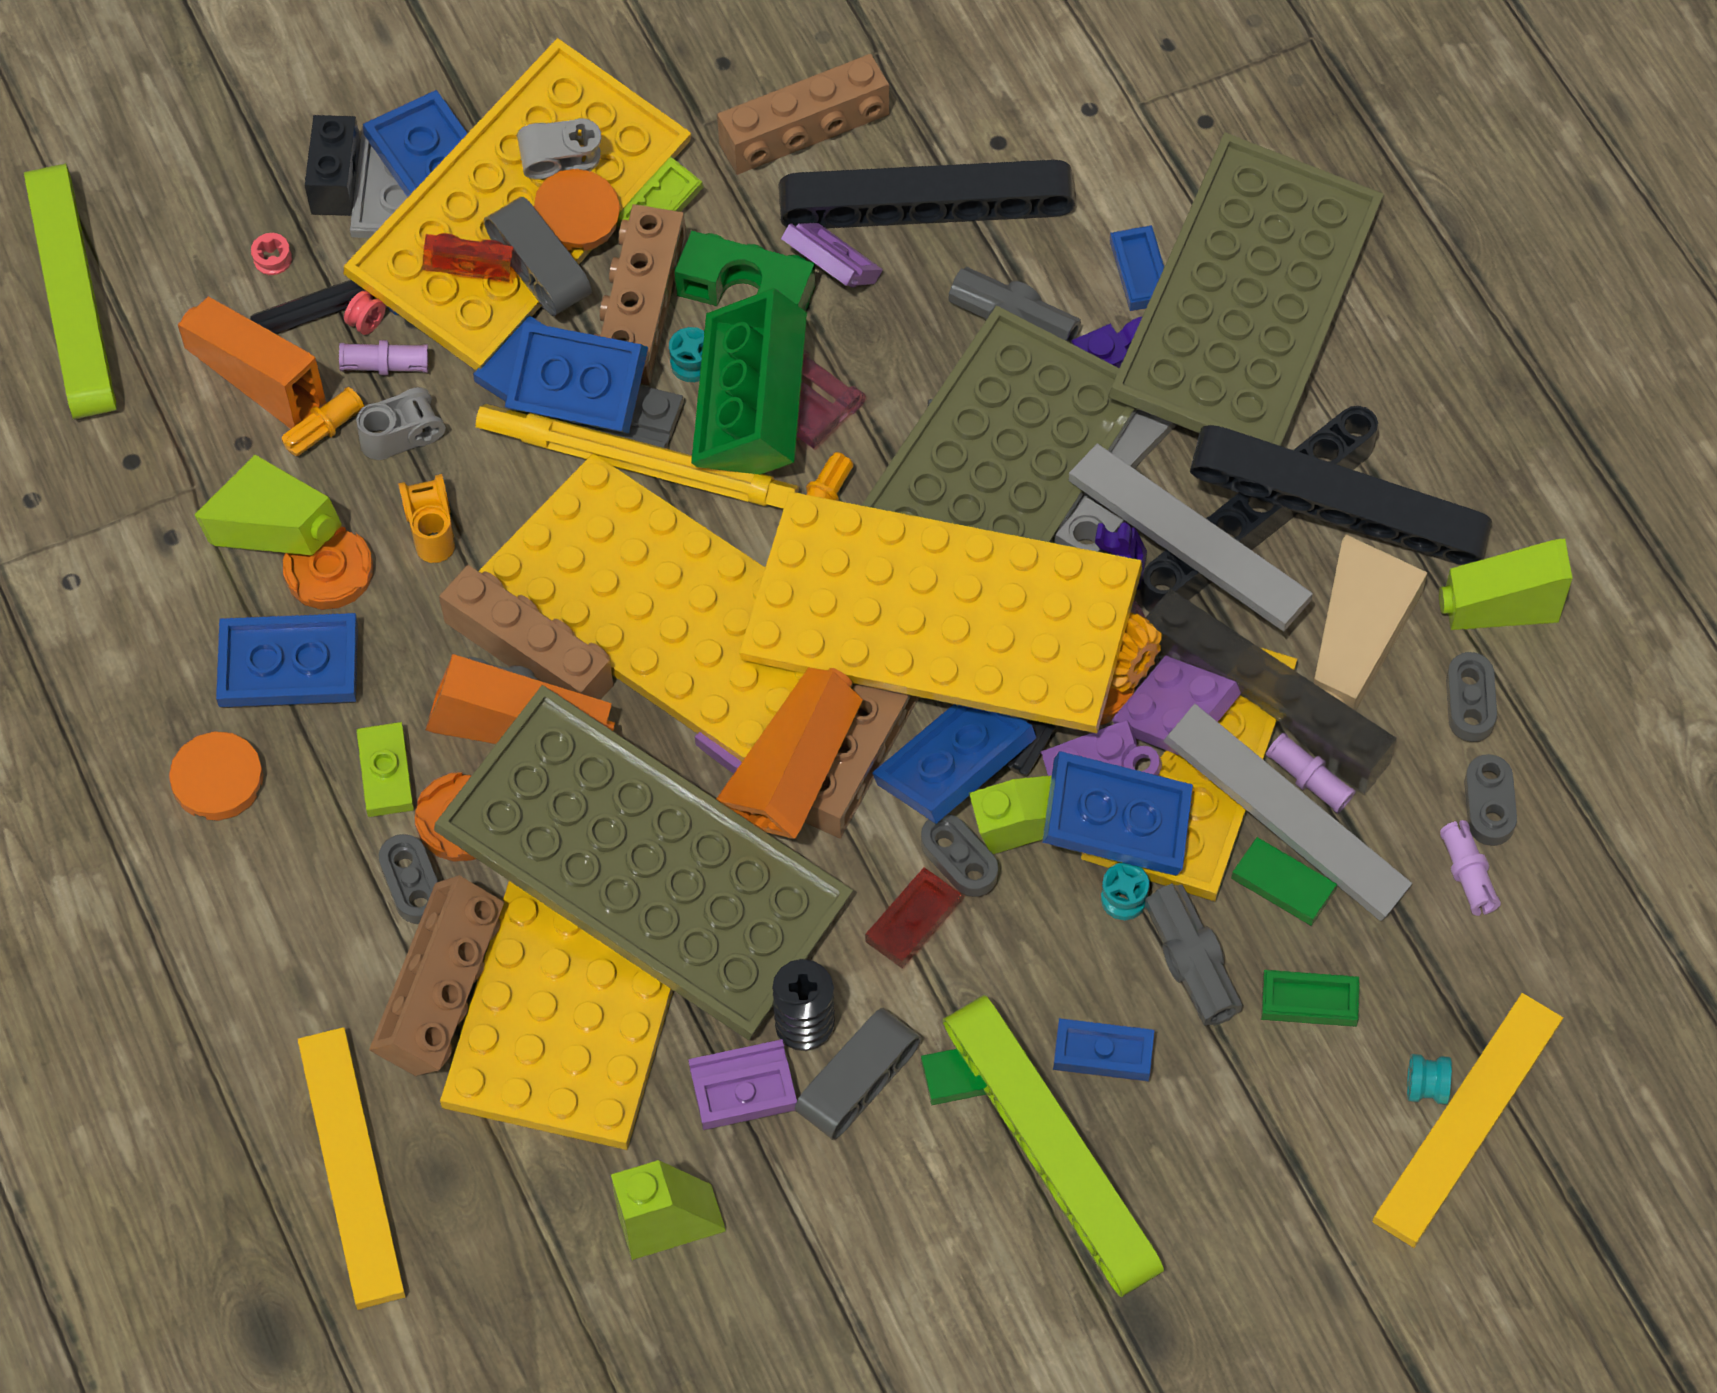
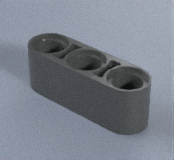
(538, 256)
(857, 1073)

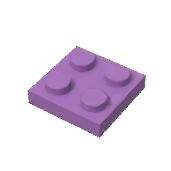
(1170, 694)

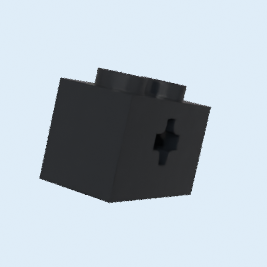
(332, 165)

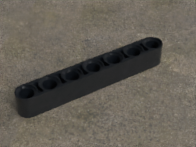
(927, 194)
(1340, 495)
(1254, 527)

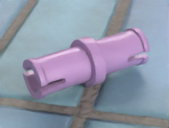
(383, 357)
(1310, 773)
(1470, 867)

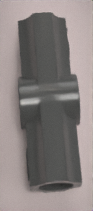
(982, 293)
(1193, 954)

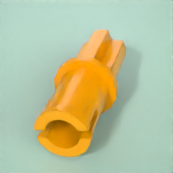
(322, 422)
(831, 477)

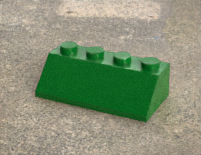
(750, 385)

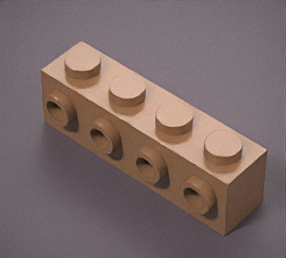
(803, 114)
(643, 279)
(522, 636)
(861, 753)
(437, 976)

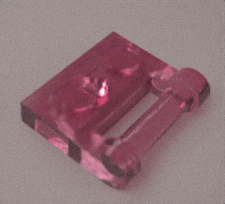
(818, 415)

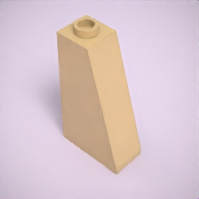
(1364, 618)

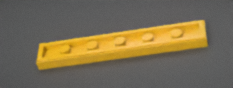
(1467, 1120)
(351, 1169)

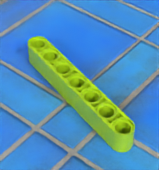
(70, 291)
(1053, 1146)

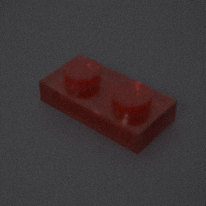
(467, 257)
(913, 917)

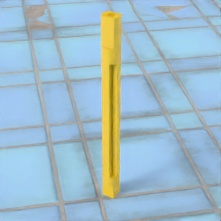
(632, 455)

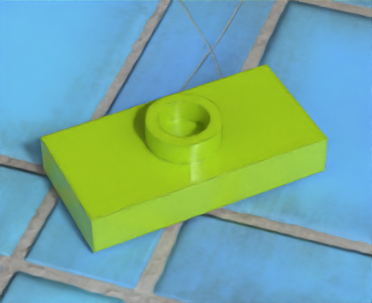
(667, 189)
(385, 769)

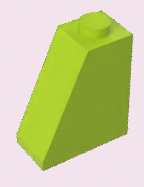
(268, 512)
(1509, 588)
(664, 1208)

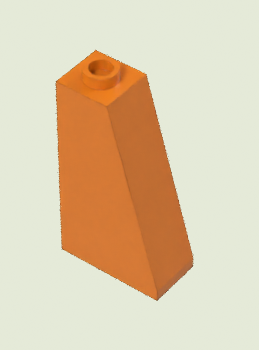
(254, 360)
(484, 701)
(794, 754)

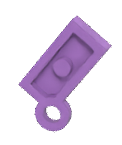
(1110, 745)

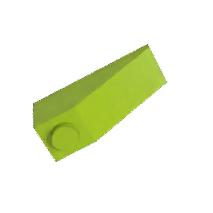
(1012, 812)

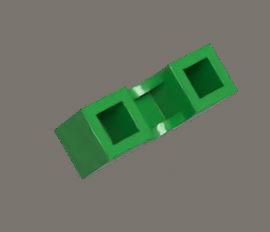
(715, 264)

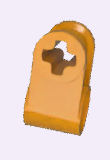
(428, 512)

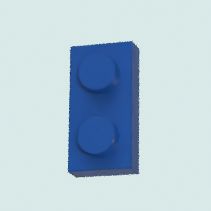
(1103, 1049)

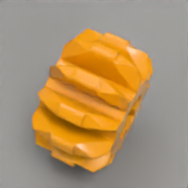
(1136, 652)

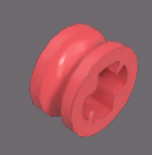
(270, 242)
(364, 312)

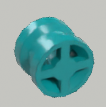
(690, 343)
(1129, 881)
(1429, 1079)

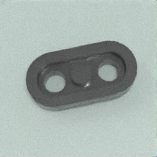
(1471, 700)
(1489, 796)
(962, 856)
(408, 882)

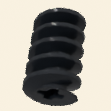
(803, 1004)

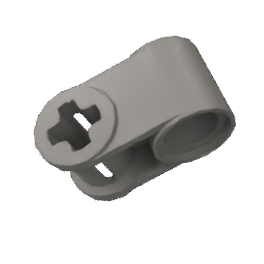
(556, 147)
(400, 424)

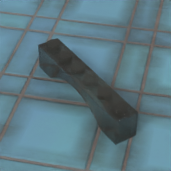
(1345, 739)

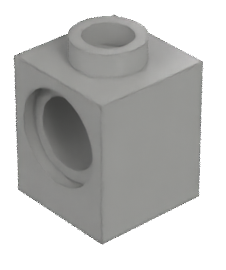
(1084, 525)

